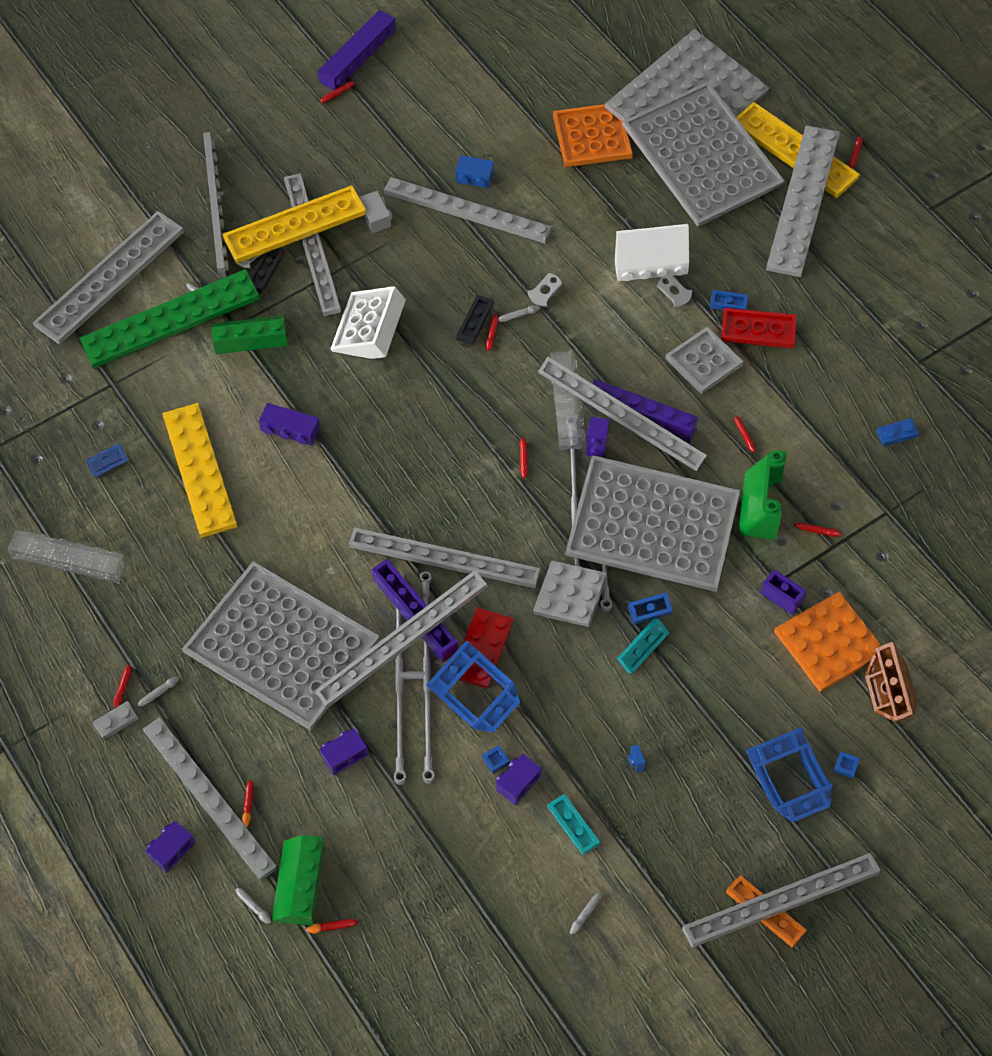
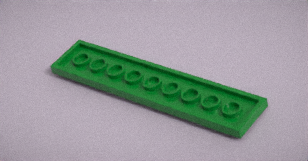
(169, 318)

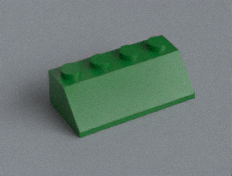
(249, 334)
(299, 880)

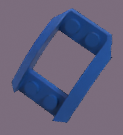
(455, 668)
(780, 747)

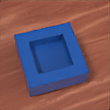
(636, 758)
(495, 759)
(846, 765)

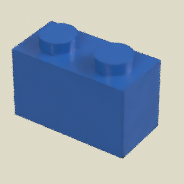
(474, 171)
(650, 608)

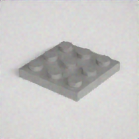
(704, 360)
(570, 593)

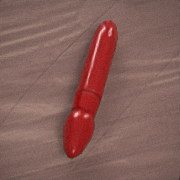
(347, 86)
(858, 143)
(492, 332)
(744, 433)
(523, 457)
(831, 532)
(118, 699)

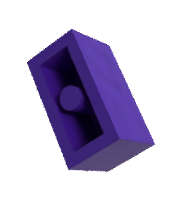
(597, 437)
(783, 592)
(343, 751)
(518, 779)
(170, 846)

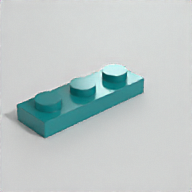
(643, 645)
(573, 824)

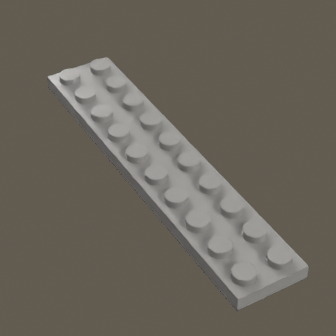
(803, 201)
(108, 277)

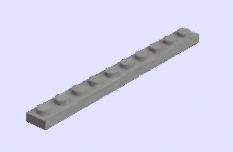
(216, 209)
(468, 210)
(314, 252)
(622, 414)
(444, 557)
(401, 639)
(210, 799)
(780, 900)

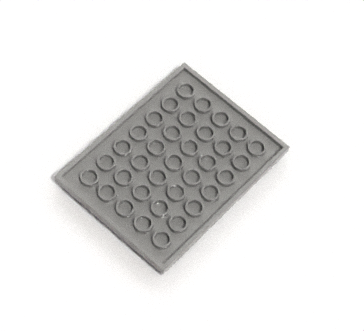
(686, 67)
(703, 153)
(653, 523)
(278, 643)

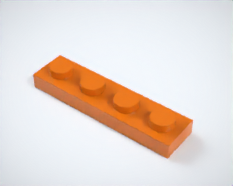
(780, 924)

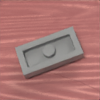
(115, 720)

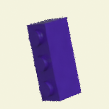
(289, 424)

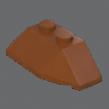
(890, 684)

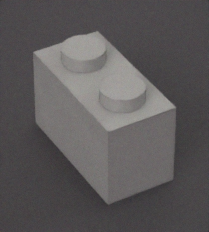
(376, 215)

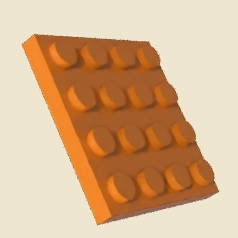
(590, 136)
(828, 641)

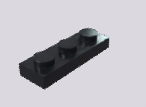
(265, 268)
(475, 320)

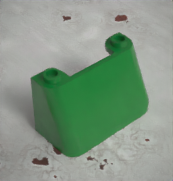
(760, 515)

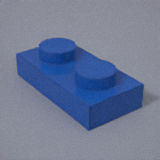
(725, 299)
(897, 432)
(106, 460)

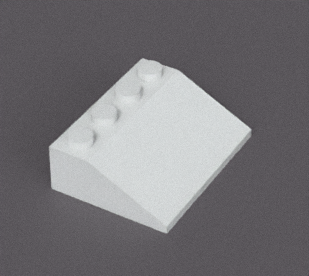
(652, 252)
(369, 323)

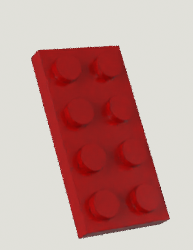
(758, 328)
(488, 635)

